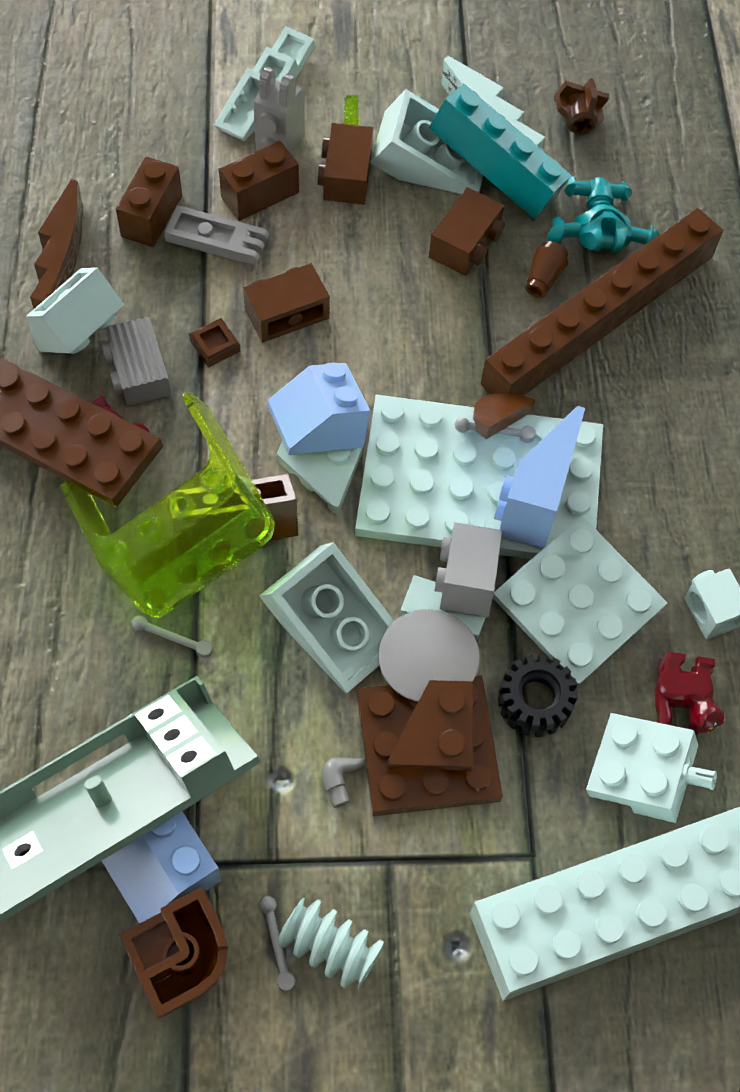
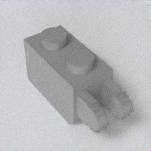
(278, 111)

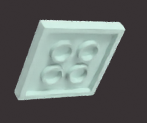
(579, 599)

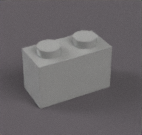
(470, 571)

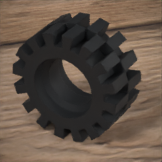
(546, 673)

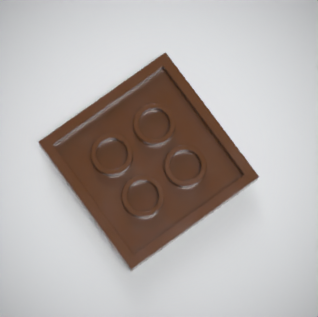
(412, 790)

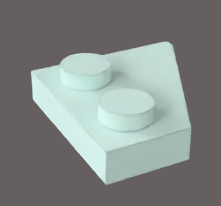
(323, 472)

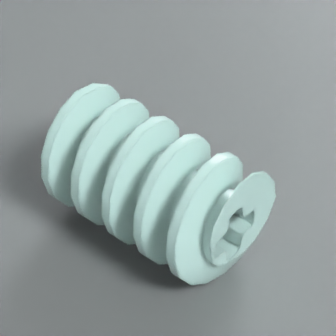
(330, 943)

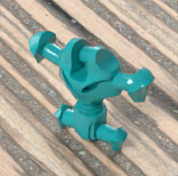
(602, 224)

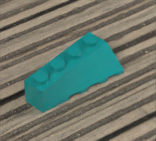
(499, 150)

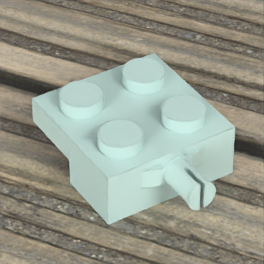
(647, 767)

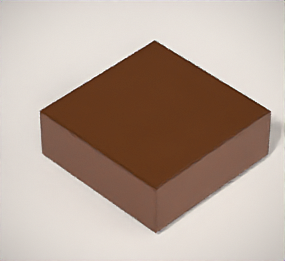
(214, 342)

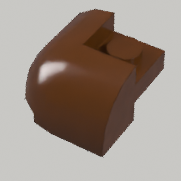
(178, 952)

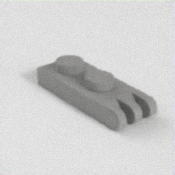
(216, 235)

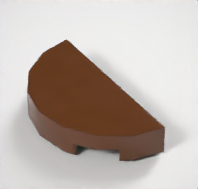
(500, 411)

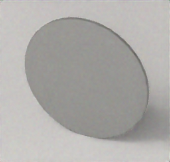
(427, 648)

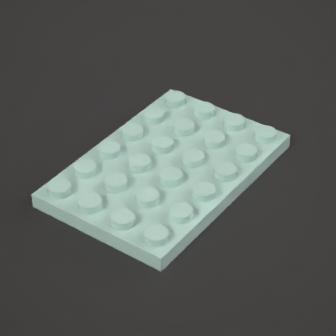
(430, 475)

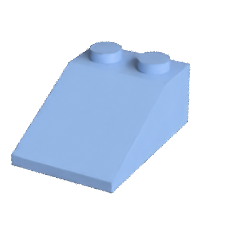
(533, 495)

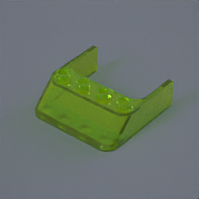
(185, 535)

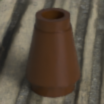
(546, 267)

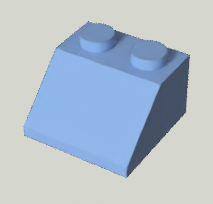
(320, 411)
(162, 867)

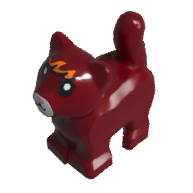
(687, 690)

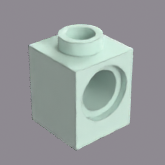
(715, 602)

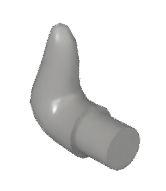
(333, 778)

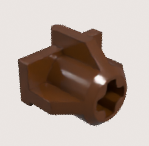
(581, 105)

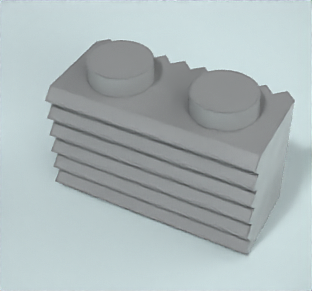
(137, 361)

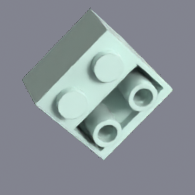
(74, 313)

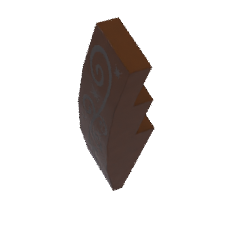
(60, 243)

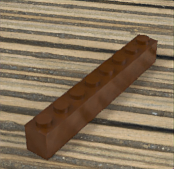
(601, 306)

